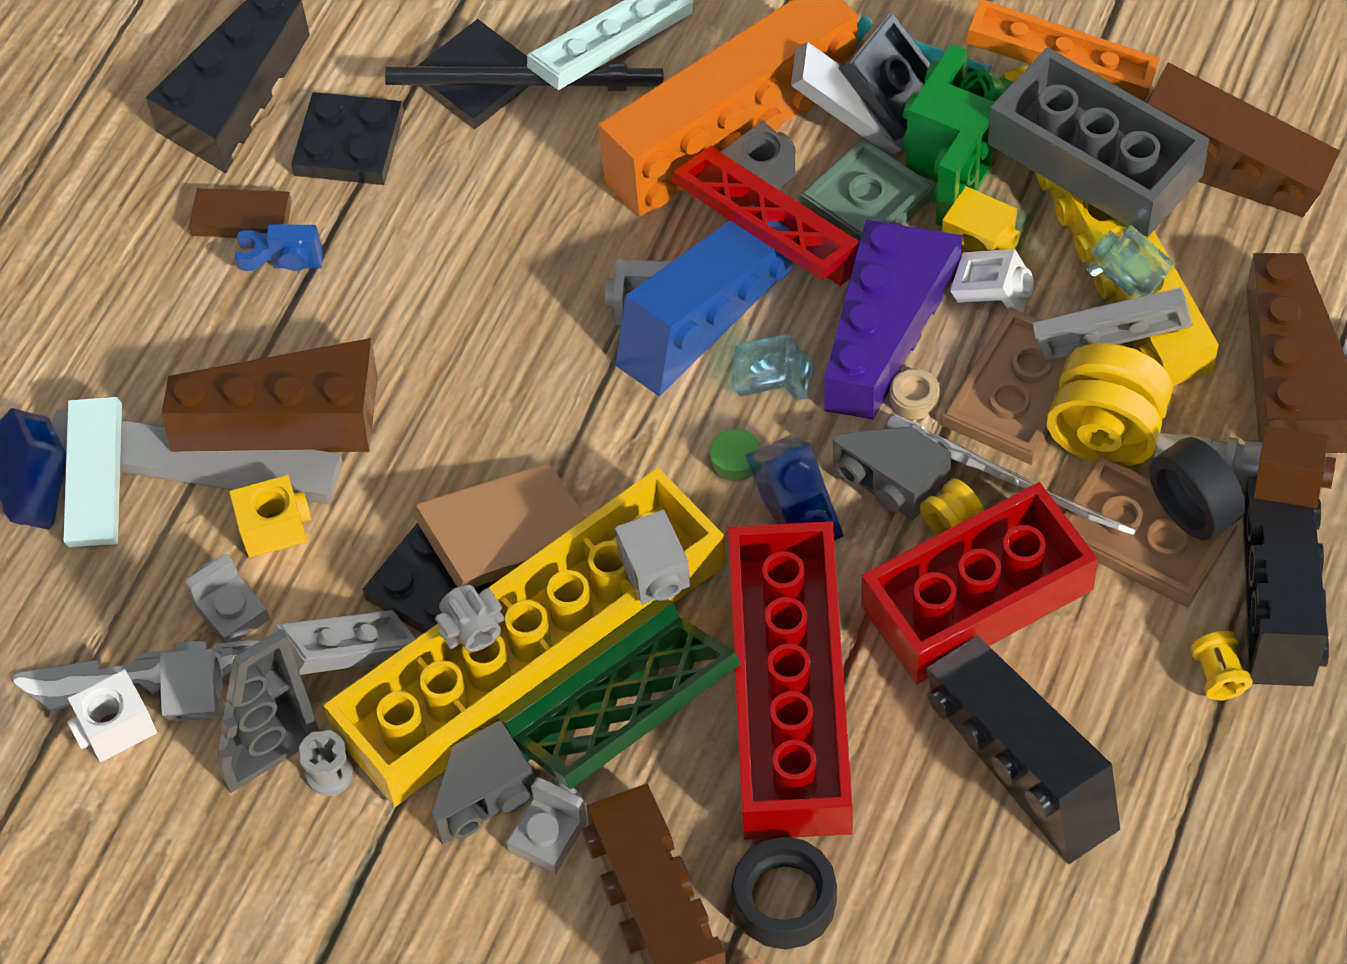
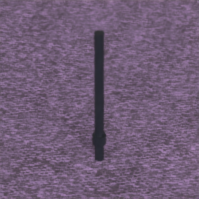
(615, 76)

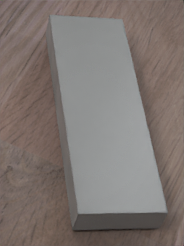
(825, 85)
(1113, 323)
(345, 641)

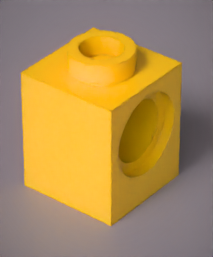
(982, 222)
(260, 500)

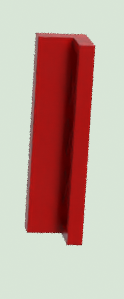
(733, 188)

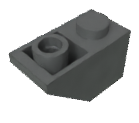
(893, 465)
(480, 781)

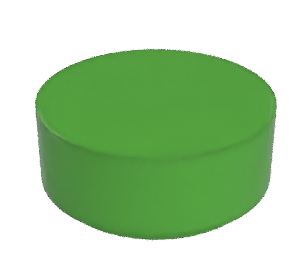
(729, 454)

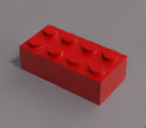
(979, 580)

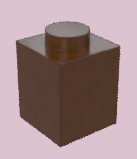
(1293, 467)

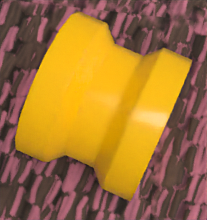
(951, 507)

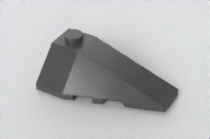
(263, 712)

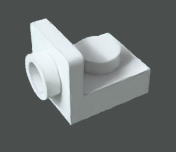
(993, 277)

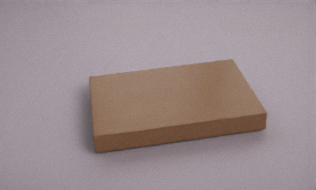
(1008, 391)
(497, 524)
(1160, 551)

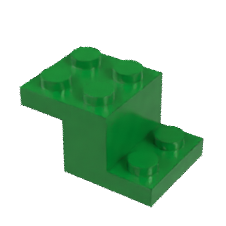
(948, 131)

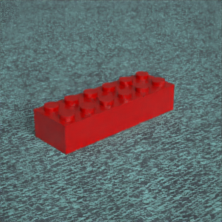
(789, 682)

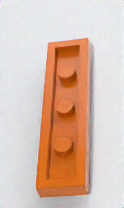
(1027, 36)

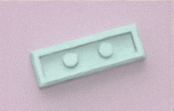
(92, 472)

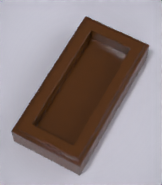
(232, 211)

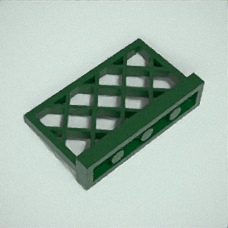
(613, 669)

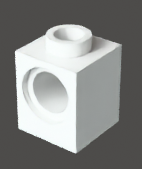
(108, 697)

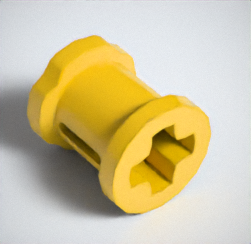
(1237, 678)

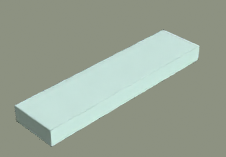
(604, 38)

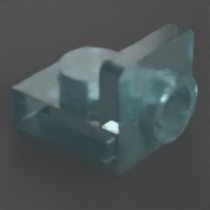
(1130, 261)
(770, 366)

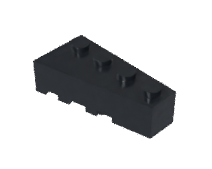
(228, 78)

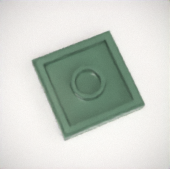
(869, 187)

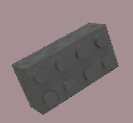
(1097, 141)

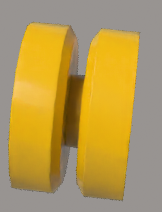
(1110, 404)

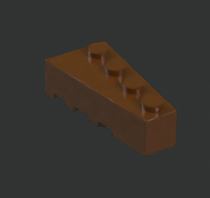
(1247, 147)
(1295, 351)
(277, 402)
(649, 881)

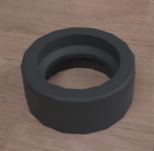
(1197, 488)
(775, 854)

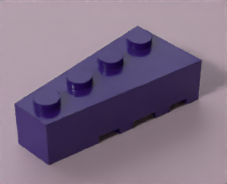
(888, 302)

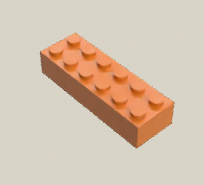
(718, 100)

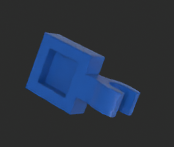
(286, 245)

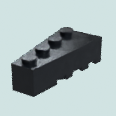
(1283, 591)
(1027, 747)

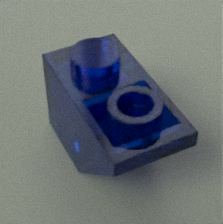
(30, 468)
(792, 483)

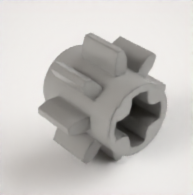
(469, 618)

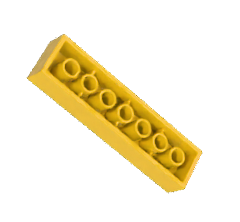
(554, 606)

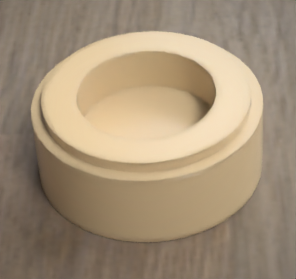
(914, 394)

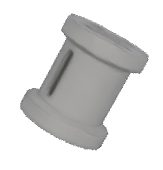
(323, 767)

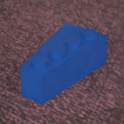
(694, 303)

